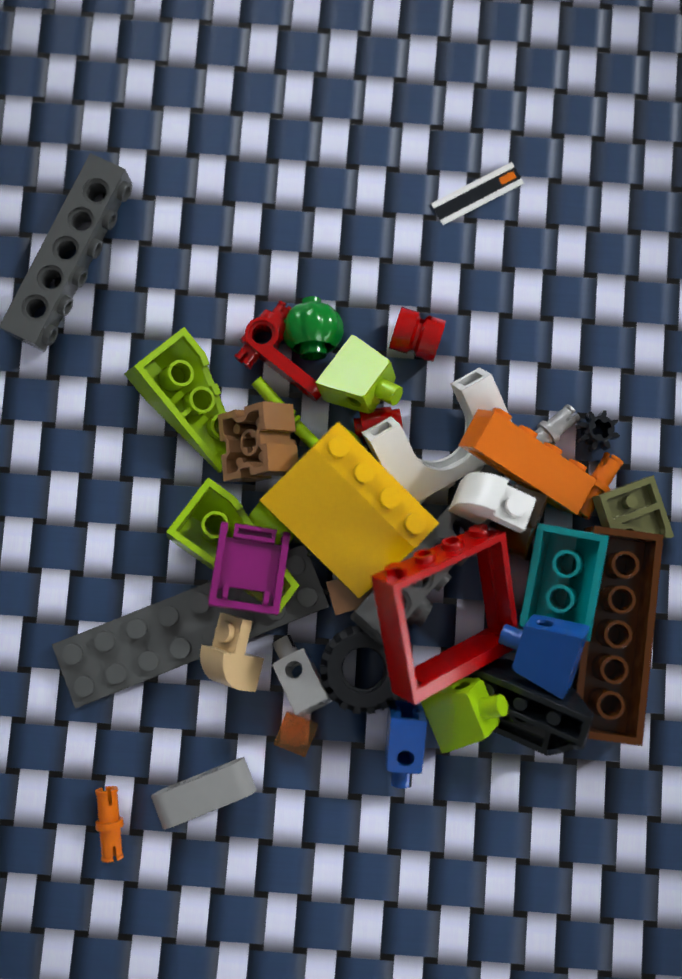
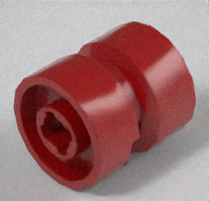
(417, 334)

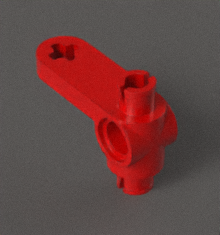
(252, 351)

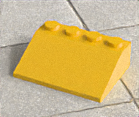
(348, 510)

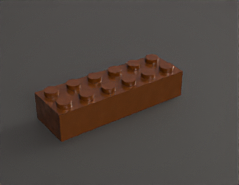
(618, 657)

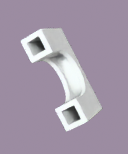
(426, 477)

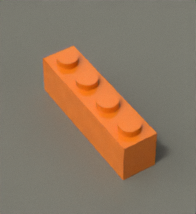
(527, 460)

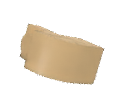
(227, 657)

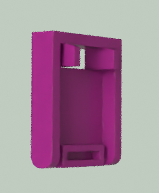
(249, 563)

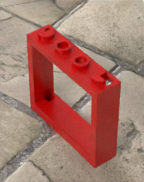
(466, 657)

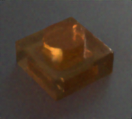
(296, 734)

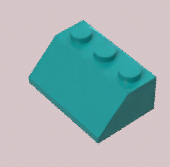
(564, 575)

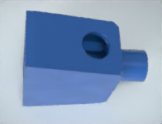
(547, 651)
(405, 741)

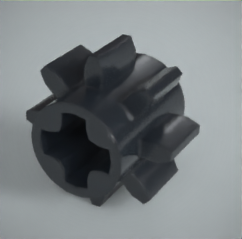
(600, 439)

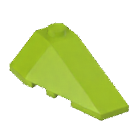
(183, 392)
(199, 524)

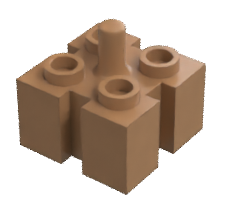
(257, 442)

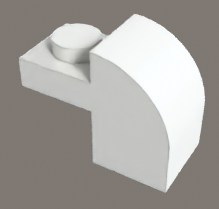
(489, 497)

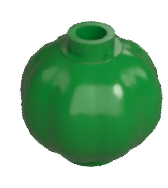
(313, 329)

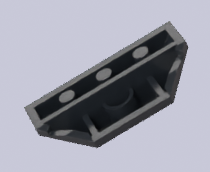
(534, 714)

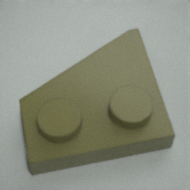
(634, 508)

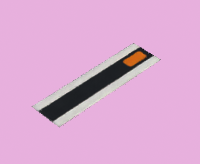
(477, 193)

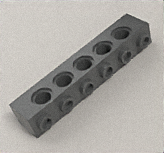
(95, 178)
(415, 598)

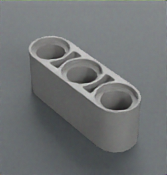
(203, 793)

